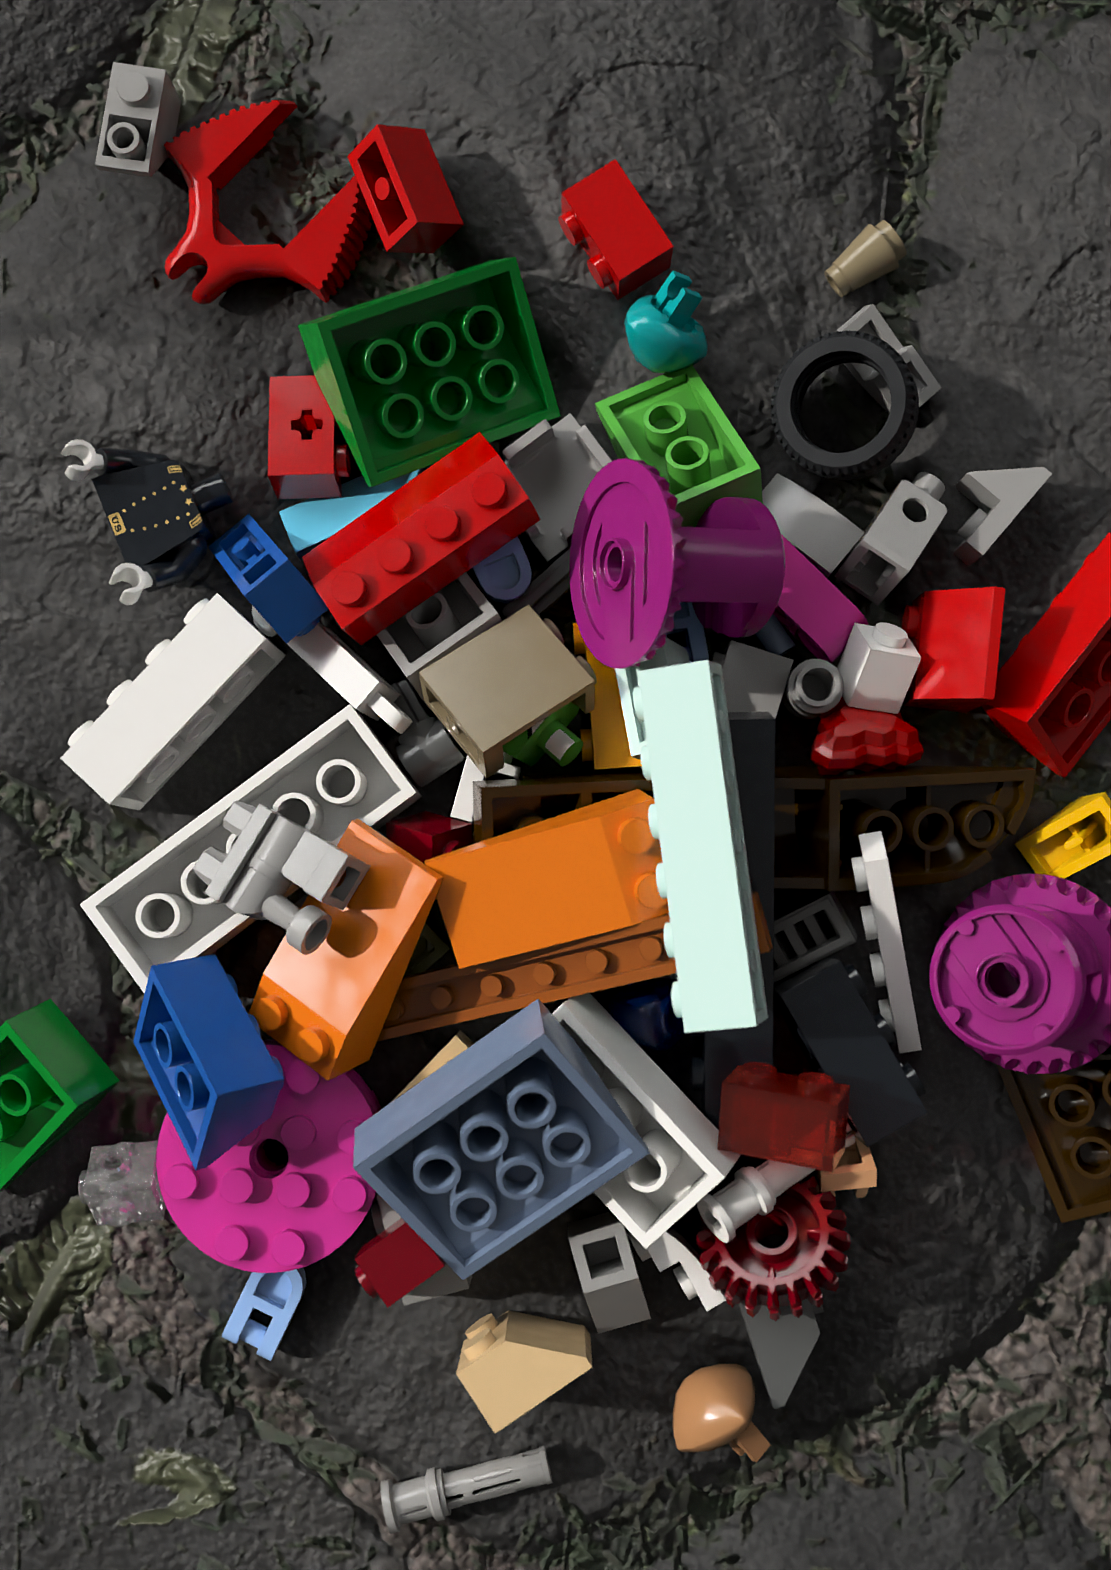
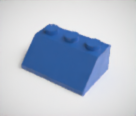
(205, 1056)

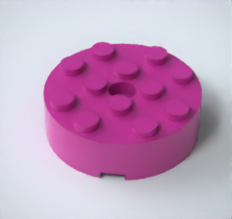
(267, 1213)

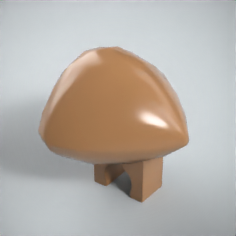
(716, 1410)

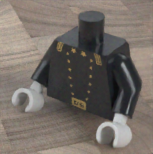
(152, 513)

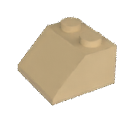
(520, 1362)

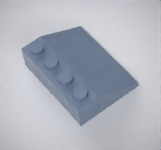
(497, 1141)

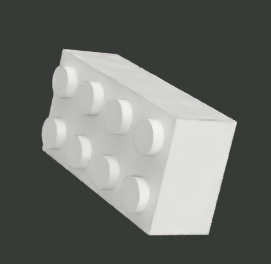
(171, 704)
(680, 1139)

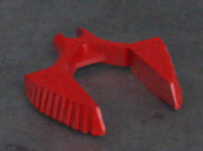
(208, 160)

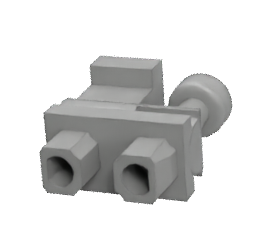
(264, 864)

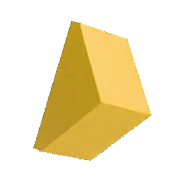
(1070, 838)

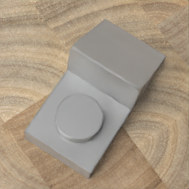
(999, 499)

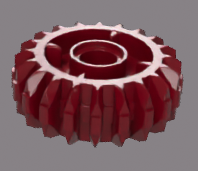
(784, 1273)

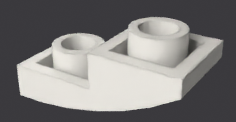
(674, 1248)

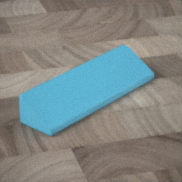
(320, 518)

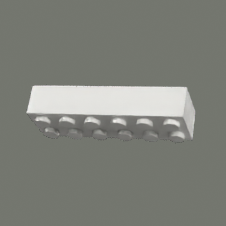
(322, 783)

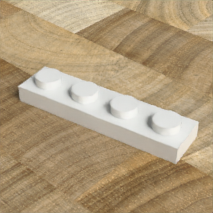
(882, 923)

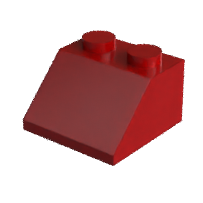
(958, 647)

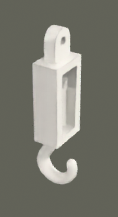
(345, 673)

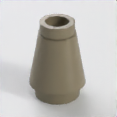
(866, 258)

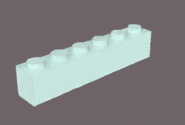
(701, 847)

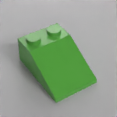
(686, 437)

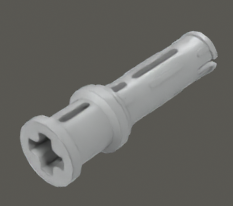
(440, 1491)

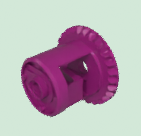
(638, 564)
(1027, 973)

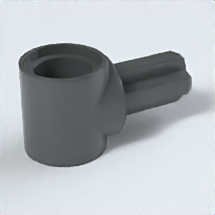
(426, 745)

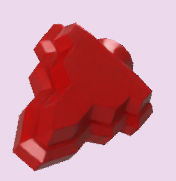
(863, 741)

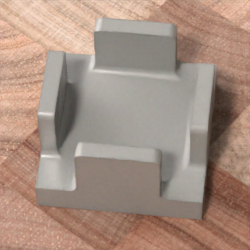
(555, 471)

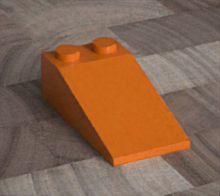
(552, 881)
(338, 997)

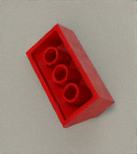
(419, 539)
(1058, 680)

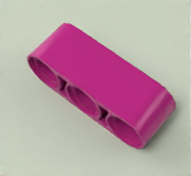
(815, 608)

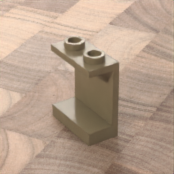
(505, 685)

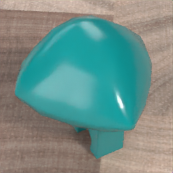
(662, 328)

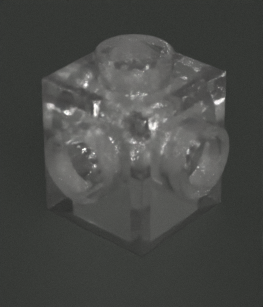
(122, 1184)

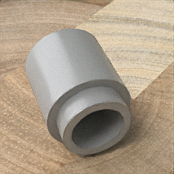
(812, 689)

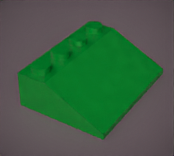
(432, 368)

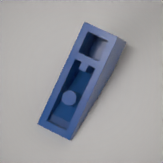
(268, 579)

